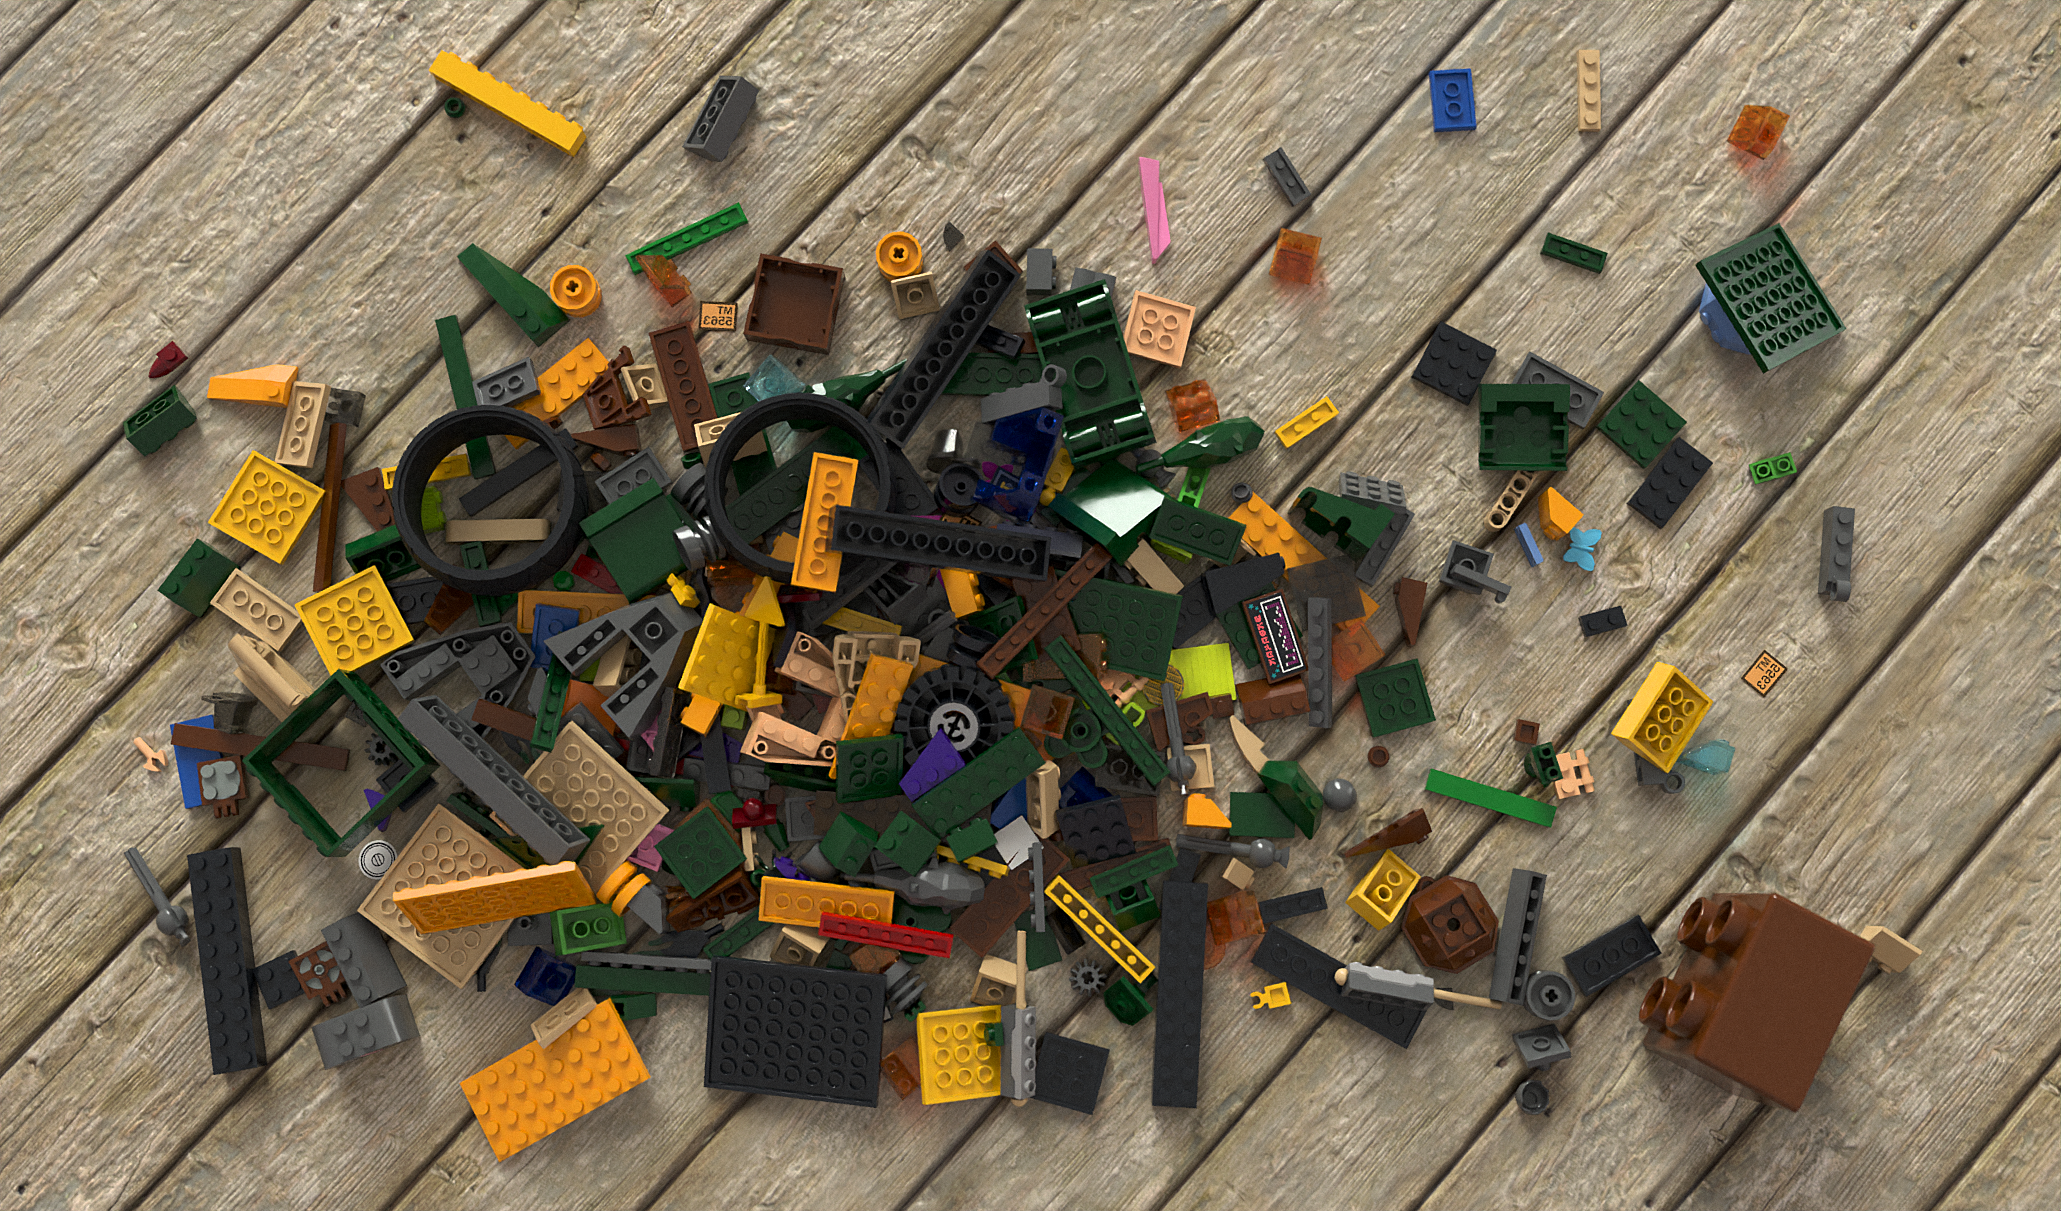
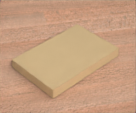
(563, 1016)

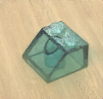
(773, 379)
(1710, 757)

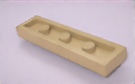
(1588, 90)

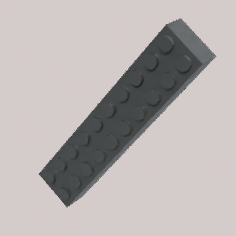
(493, 780)

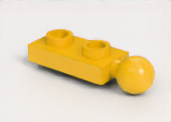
(1057, 476)

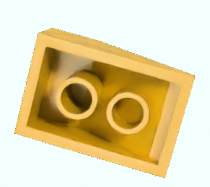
(1383, 890)

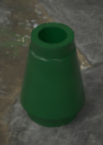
(777, 835)

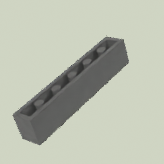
(1517, 936)

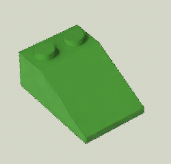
(586, 928)

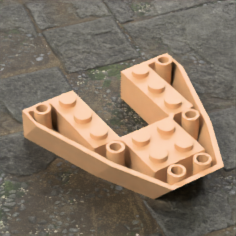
(782, 742)

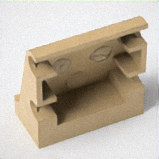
(269, 676)

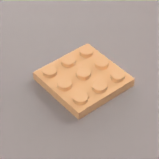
(1158, 329)

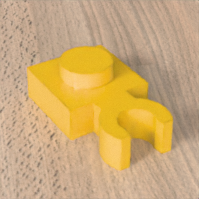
(684, 593)
(1274, 995)

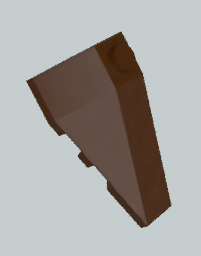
(1406, 830)
(726, 896)

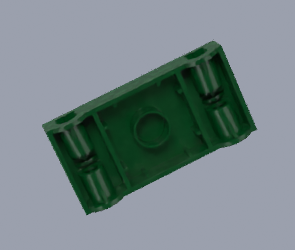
(1101, 391)

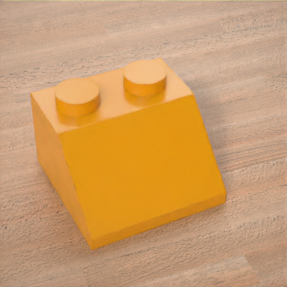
(1556, 514)

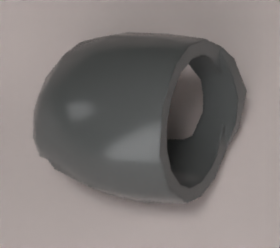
(817, 865)

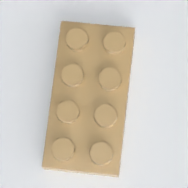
(302, 424)
(257, 609)

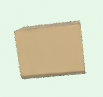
(915, 295)
(647, 383)

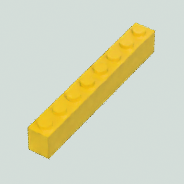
(508, 103)

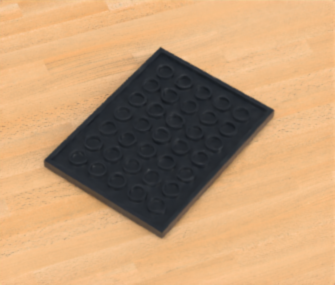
(795, 1031)

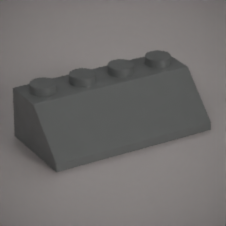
(721, 118)
(1063, 545)
(363, 959)

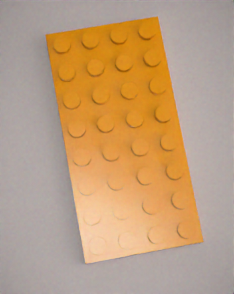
(495, 897)
(553, 1086)

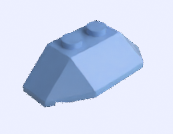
(1719, 324)

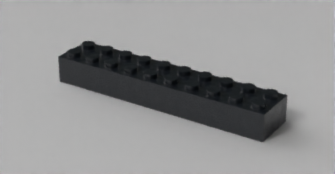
(942, 349)
(937, 544)
(227, 960)
(1179, 994)

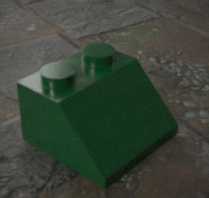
(848, 843)
(907, 843)
(1132, 905)

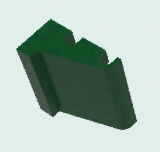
(1523, 426)
(1110, 509)
(1353, 523)
(636, 540)

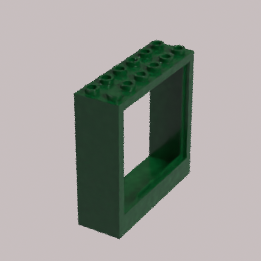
(381, 721)

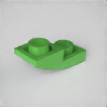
(1772, 468)

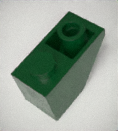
(635, 1005)

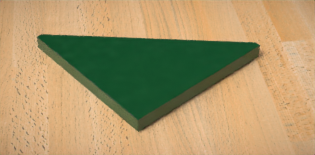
(521, 853)

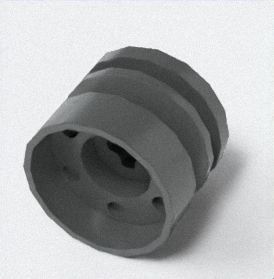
(691, 489)
(697, 544)
(901, 987)

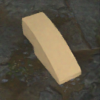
(1247, 744)

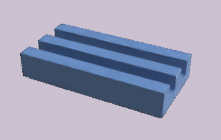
(1528, 545)

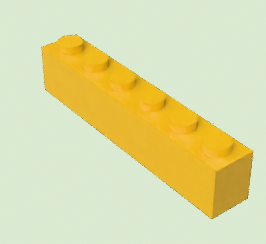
(1099, 928)

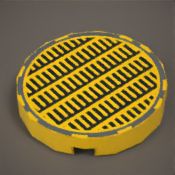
(1153, 690)

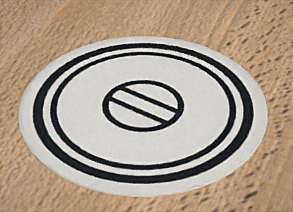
(376, 858)

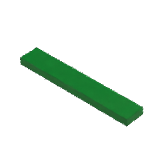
(691, 236)
(1490, 798)

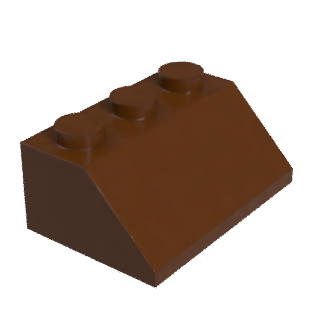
(1270, 702)

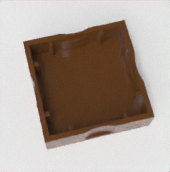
(794, 304)

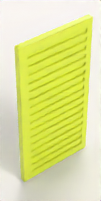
(1202, 670)

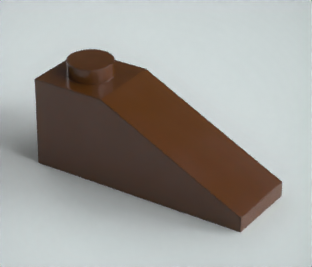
(616, 440)
(1409, 605)

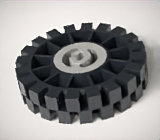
(960, 690)

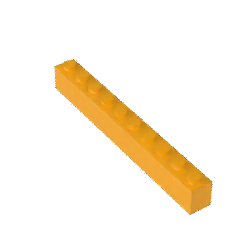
(702, 710)

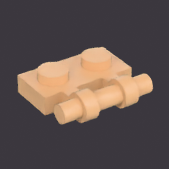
(1116, 680)
(1569, 784)

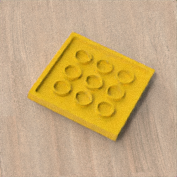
(267, 507)
(354, 622)
(724, 657)
(956, 1056)

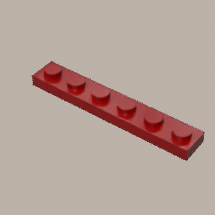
(885, 934)

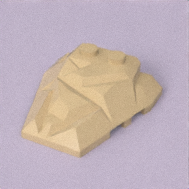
(852, 654)

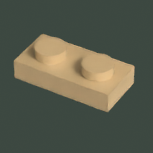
(749, 840)

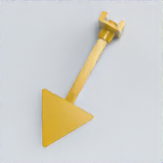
(767, 611)

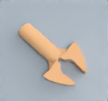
(151, 756)

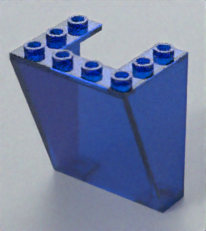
(1035, 435)

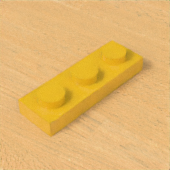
(1306, 422)

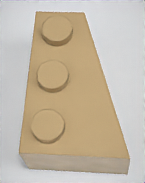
(1151, 570)

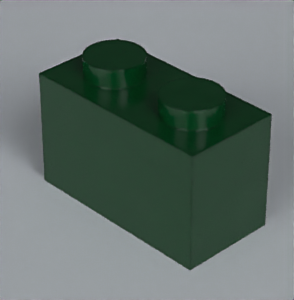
(972, 839)

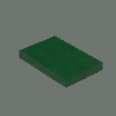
(1259, 816)

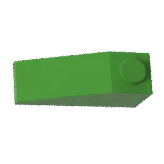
(1193, 486)

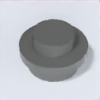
(1241, 492)

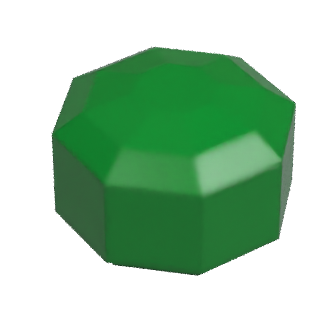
(564, 581)

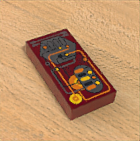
(792, 593)

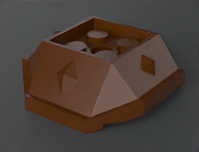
(1427, 927)

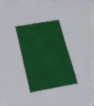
(1040, 946)

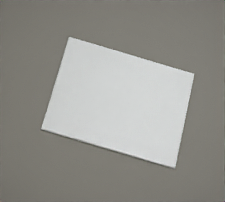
(1014, 838)

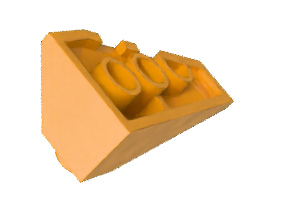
(256, 386)

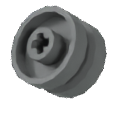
(1560, 998)

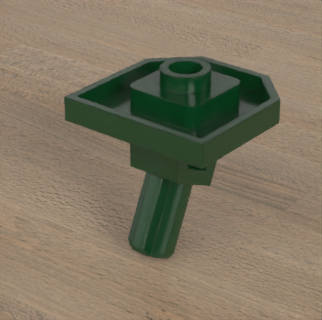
(1127, 1000)

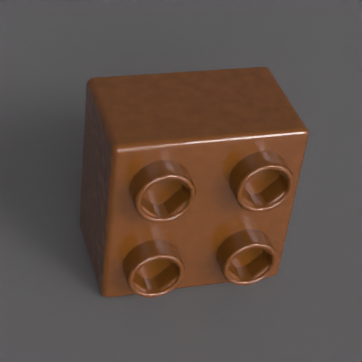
(1755, 995)

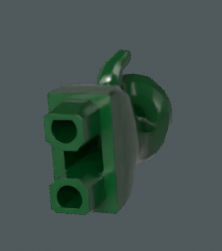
(1543, 764)

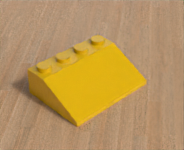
(1662, 716)

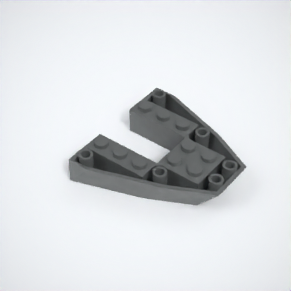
(662, 632)
(490, 655)

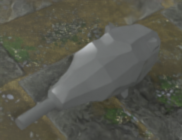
(935, 885)

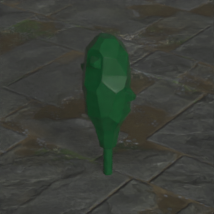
(848, 389)
(1211, 446)

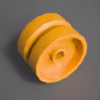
(895, 246)
(575, 291)
(622, 887)

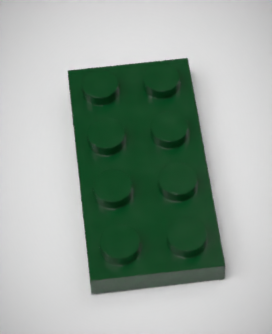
(1197, 530)

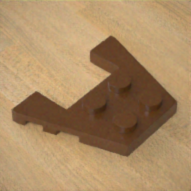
(607, 400)

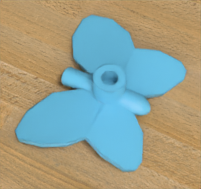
(1580, 549)

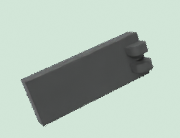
(1286, 176)
(1482, 581)

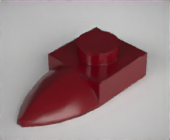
(167, 361)

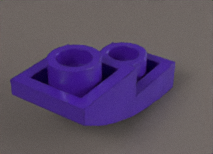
(788, 869)

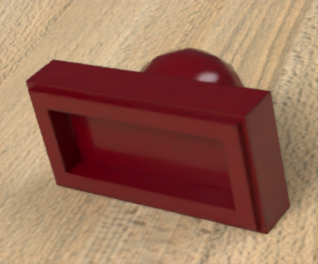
(754, 814)

